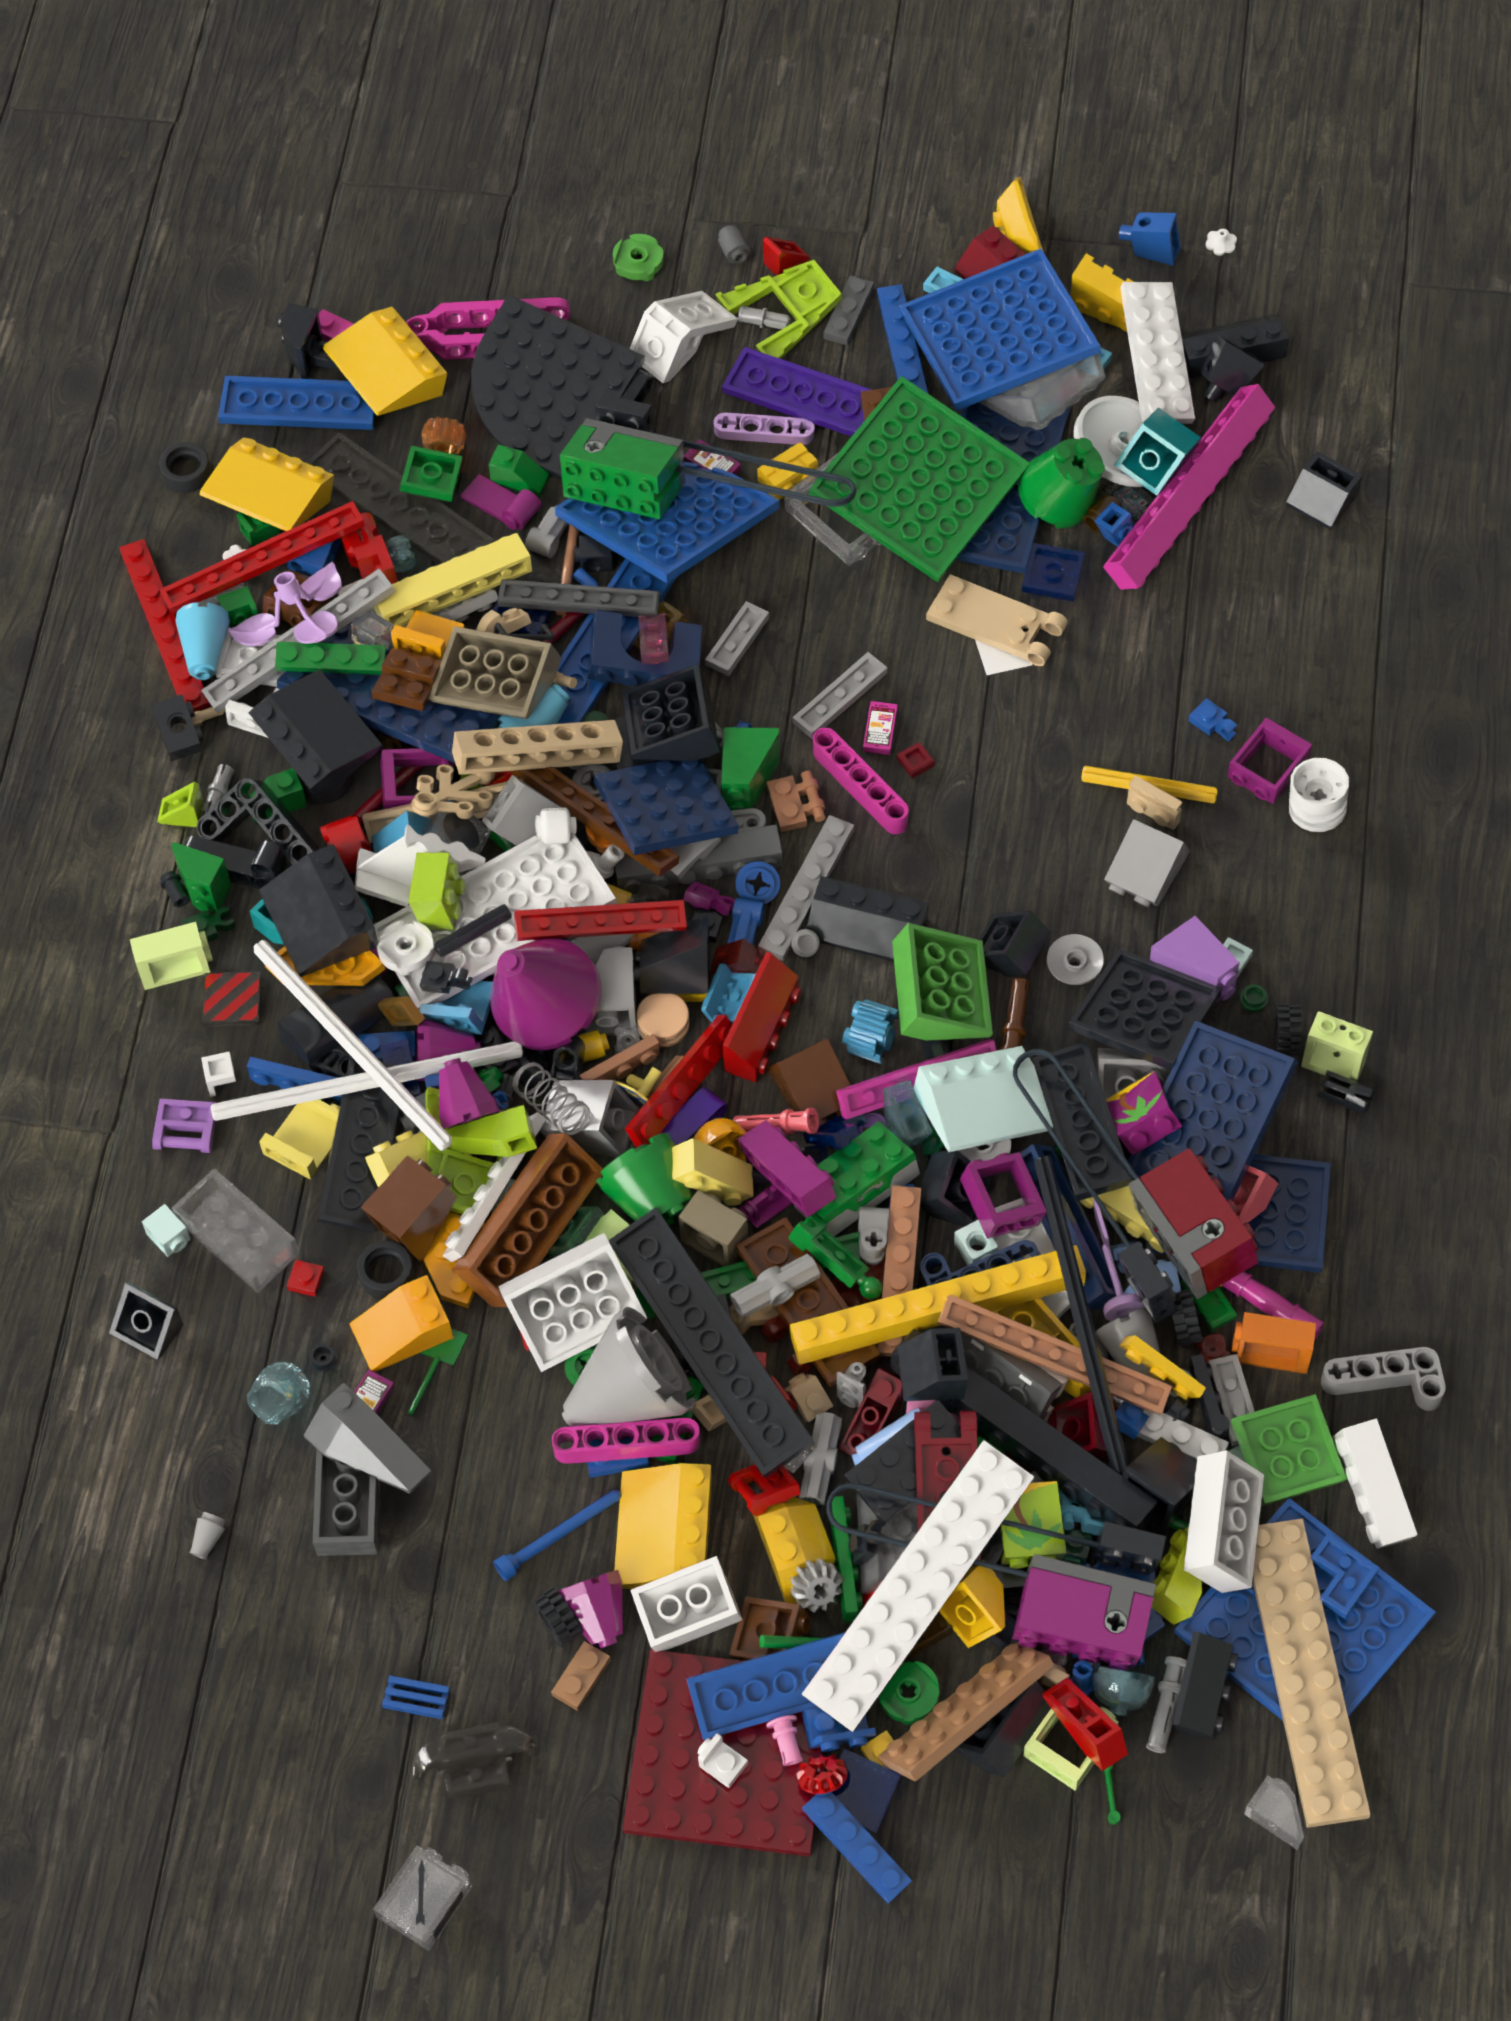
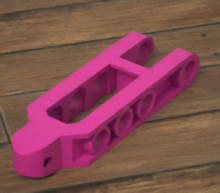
(439, 320)

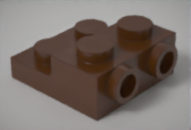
(288, 612)
(406, 678)
(767, 1618)

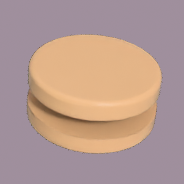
(664, 1017)

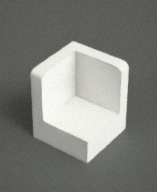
(218, 1070)

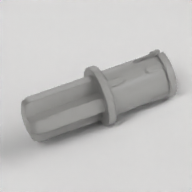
(763, 317)

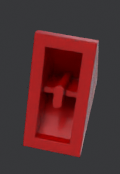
(782, 254)

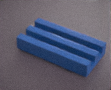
(419, 1686)

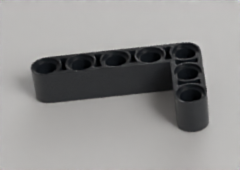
(257, 808)

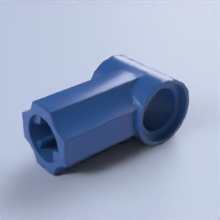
(746, 917)

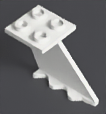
(391, 870)

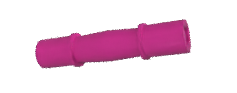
(1268, 1300)

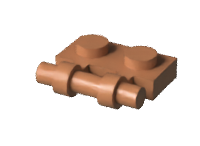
(787, 803)

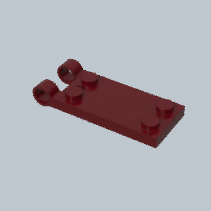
(933, 1469)

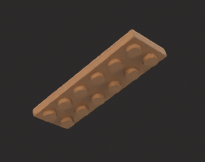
(965, 1711)

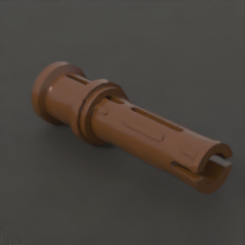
(1014, 1030)

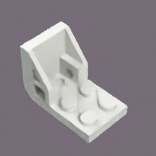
(674, 329)

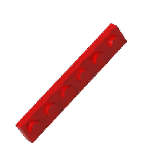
(600, 920)
(680, 1083)

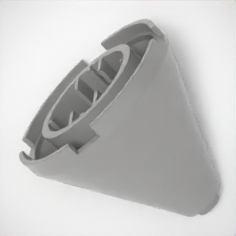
(628, 1377)

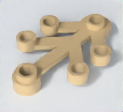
(427, 803)

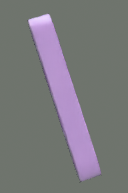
(764, 425)

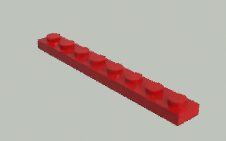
(262, 557)
(162, 623)

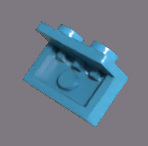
(726, 993)

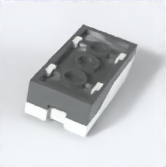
(1018, 1378)

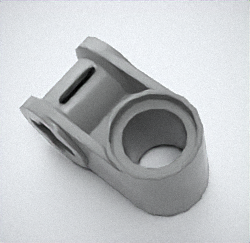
(873, 1231)

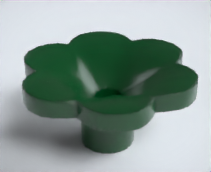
(932, 1143)

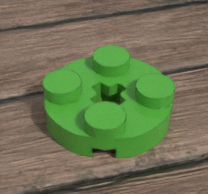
(640, 269)

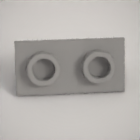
(851, 1385)

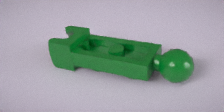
(834, 1255)

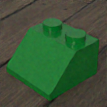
(203, 877)

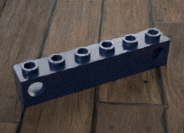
(1098, 1281)

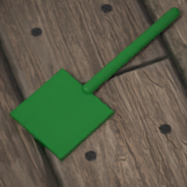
(445, 1352)

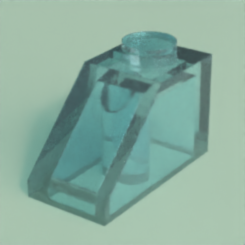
(904, 1114)

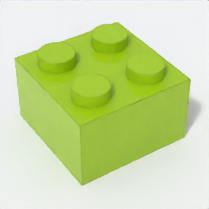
(436, 891)

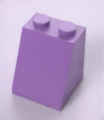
(1198, 954)

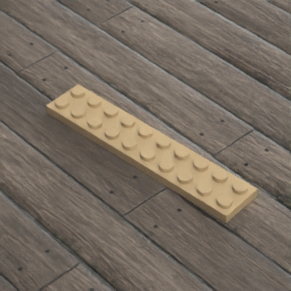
(1306, 1677)

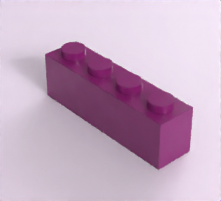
(787, 1168)

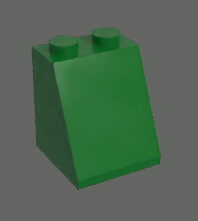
(747, 764)

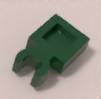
(213, 923)

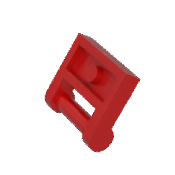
(776, 1488)

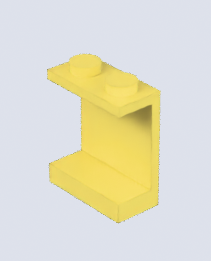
(303, 1137)

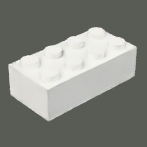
(1224, 1522)

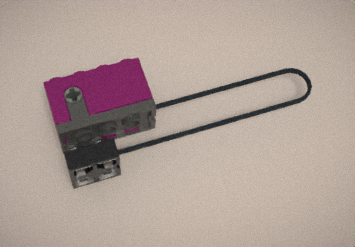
(1068, 1603)

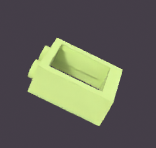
(171, 955)
(1328, 1041)
(1053, 1762)

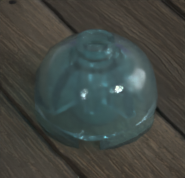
(1121, 1689)

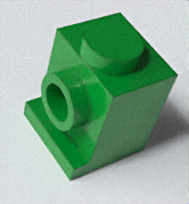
(256, 530)
(238, 605)

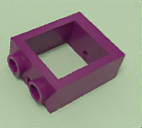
(1278, 739)
(400, 758)
(1009, 1221)

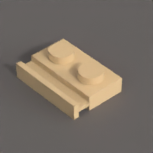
(1154, 803)

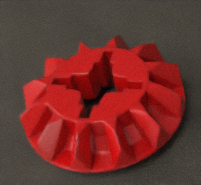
(825, 1781)

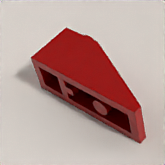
(1088, 1725)

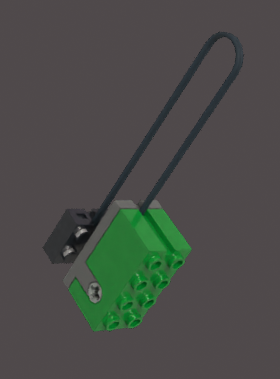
(637, 471)

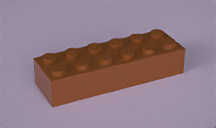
(529, 1217)

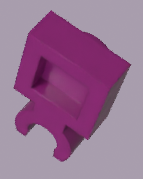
(706, 897)

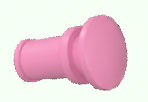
(786, 1738)

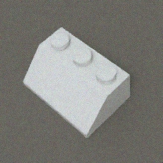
(686, 1605)

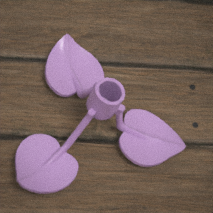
(320, 586)

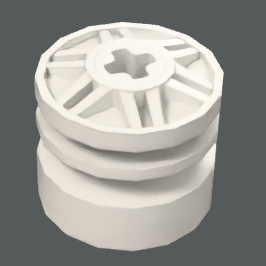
(1318, 794)

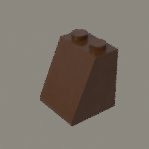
(811, 1080)
(411, 1206)

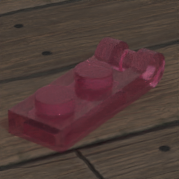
(653, 639)

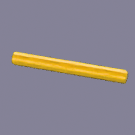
(1172, 787)

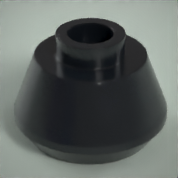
(530, 1057)

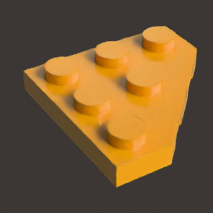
(350, 972)
(448, 1284)

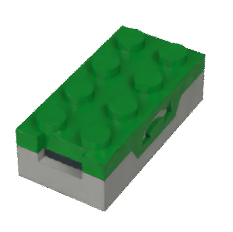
(865, 1175)

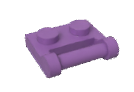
(184, 1116)

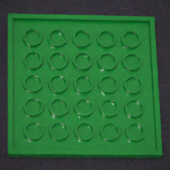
(921, 478)

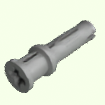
(1167, 1704)

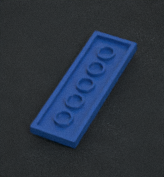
(294, 403)
(757, 1688)

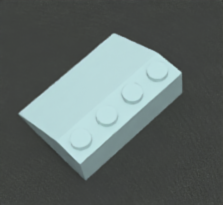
(978, 1101)

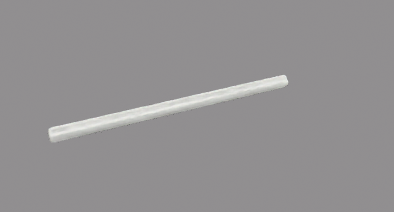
(353, 1045)
(359, 1082)

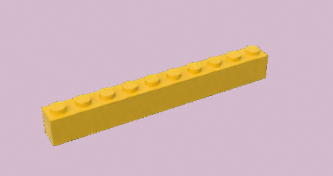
(922, 1307)

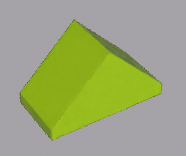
(182, 807)

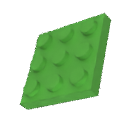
(1290, 1448)

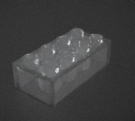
(236, 1230)

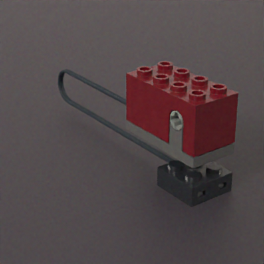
(1181, 1211)

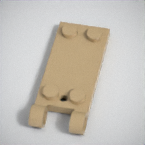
(994, 619)

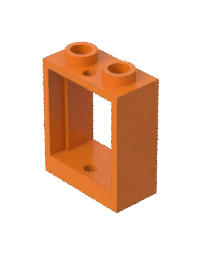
(1274, 1342)

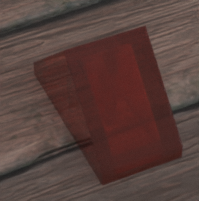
(738, 956)

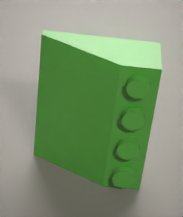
(941, 985)

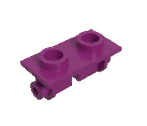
(765, 1206)

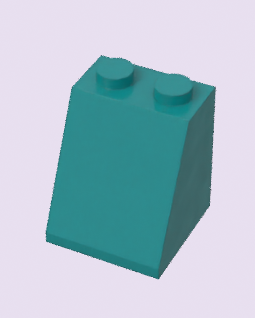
(1157, 451)

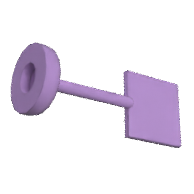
(1123, 1303)

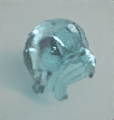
(278, 1392)

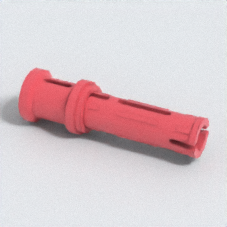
(787, 1121)

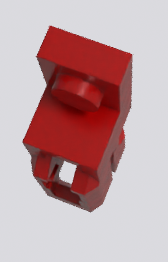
(371, 552)

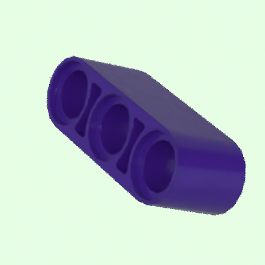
(694, 1114)

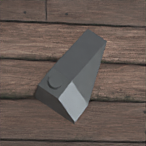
(358, 1437)

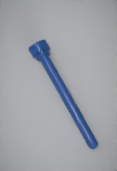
(511, 1563)

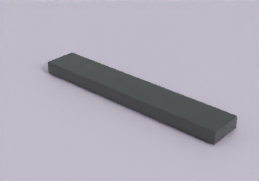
(578, 598)

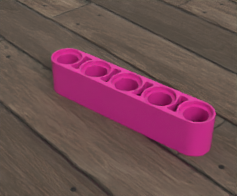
(865, 791)
(612, 1433)

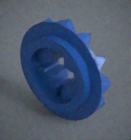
(750, 871)

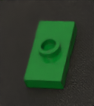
(1213, 1308)

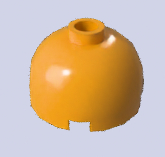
(722, 1135)

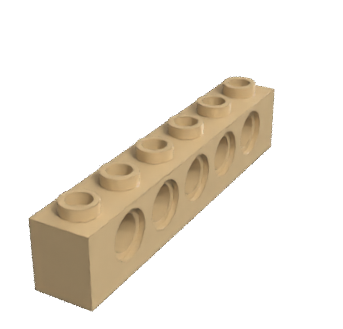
(537, 747)

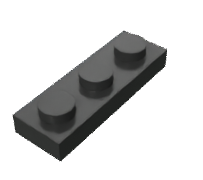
(848, 310)

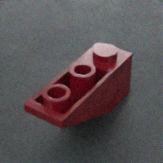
(875, 1410)

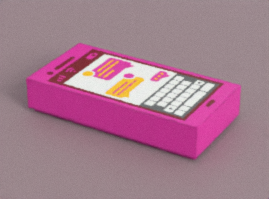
(880, 728)

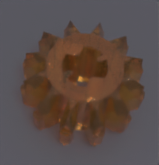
(443, 435)

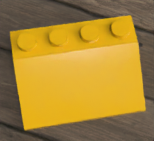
(387, 362)
(268, 485)
(662, 1521)

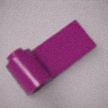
(501, 503)

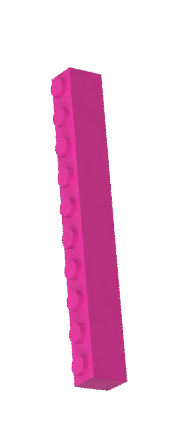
(1189, 487)

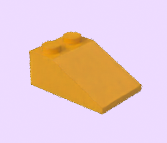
(402, 1325)

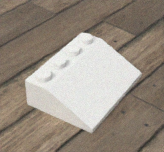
(569, 1301)

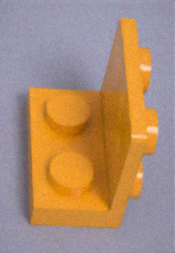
(424, 634)

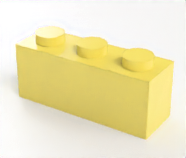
(712, 1172)

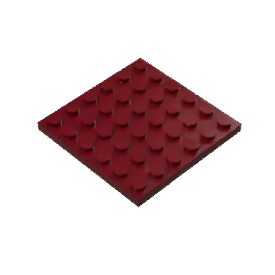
(685, 1803)

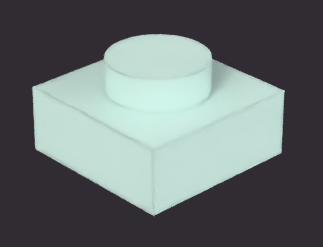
(1239, 951)

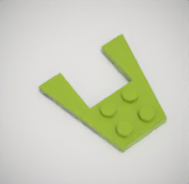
(804, 293)
(462, 1170)

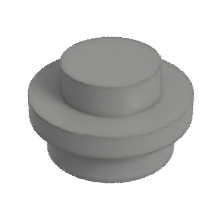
(805, 943)

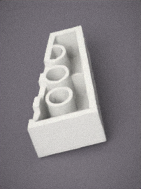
(1374, 1483)

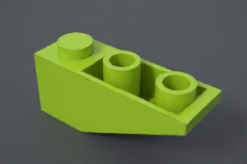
(495, 1135)

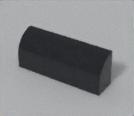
(352, 1004)

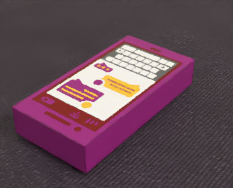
(709, 460)
(374, 1390)

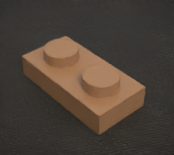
(581, 1676)

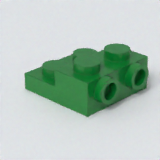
(431, 473)

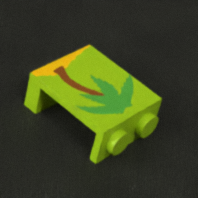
(1037, 1508)

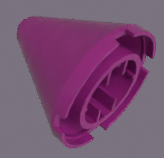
(544, 993)

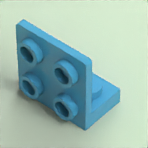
(464, 1010)

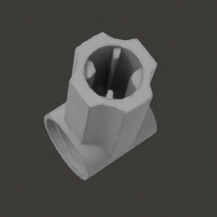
(546, 537)

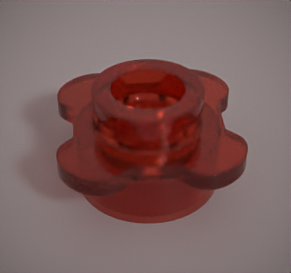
(1213, 1341)

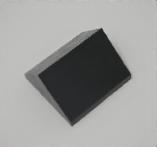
(145, 1321)

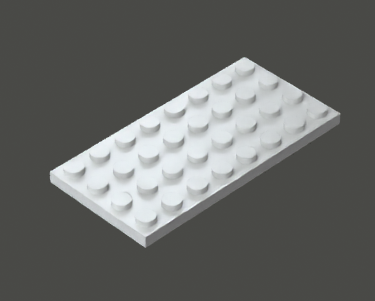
(523, 879)

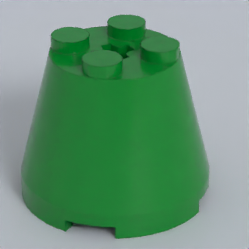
(1062, 482)
(644, 1181)

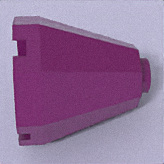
(441, 1040)
(463, 1095)
(597, 1607)

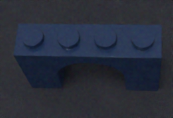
(612, 664)

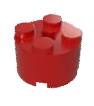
(347, 838)

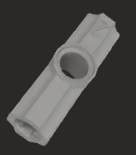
(775, 1286)
(822, 1460)

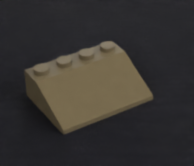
(494, 673)

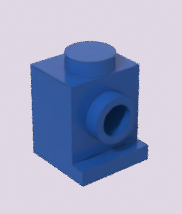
(1120, 529)

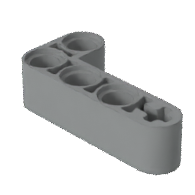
(1351, 1381)

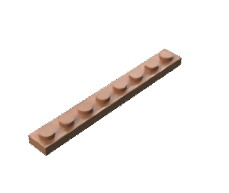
(1050, 1353)

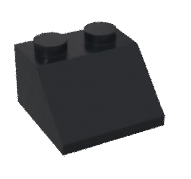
(300, 335)
(1013, 942)
(943, 1191)

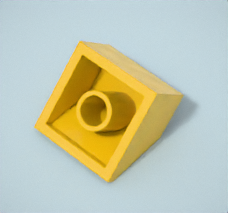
(976, 1606)

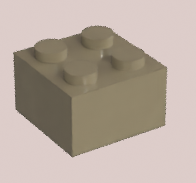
(713, 1228)

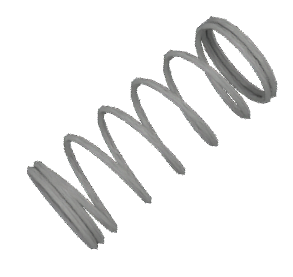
(572, 1105)

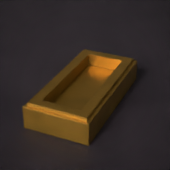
(400, 1011)

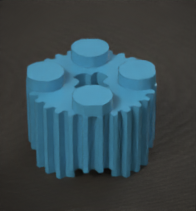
(870, 1030)

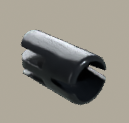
(1355, 1090)

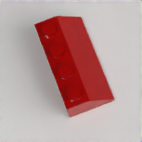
(761, 1019)

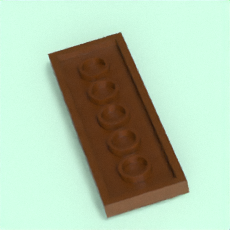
(773, 1248)

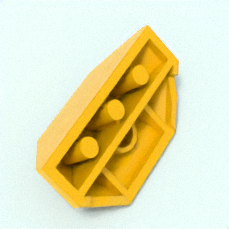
(1016, 219)
(790, 1536)

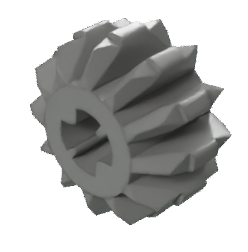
(816, 1585)

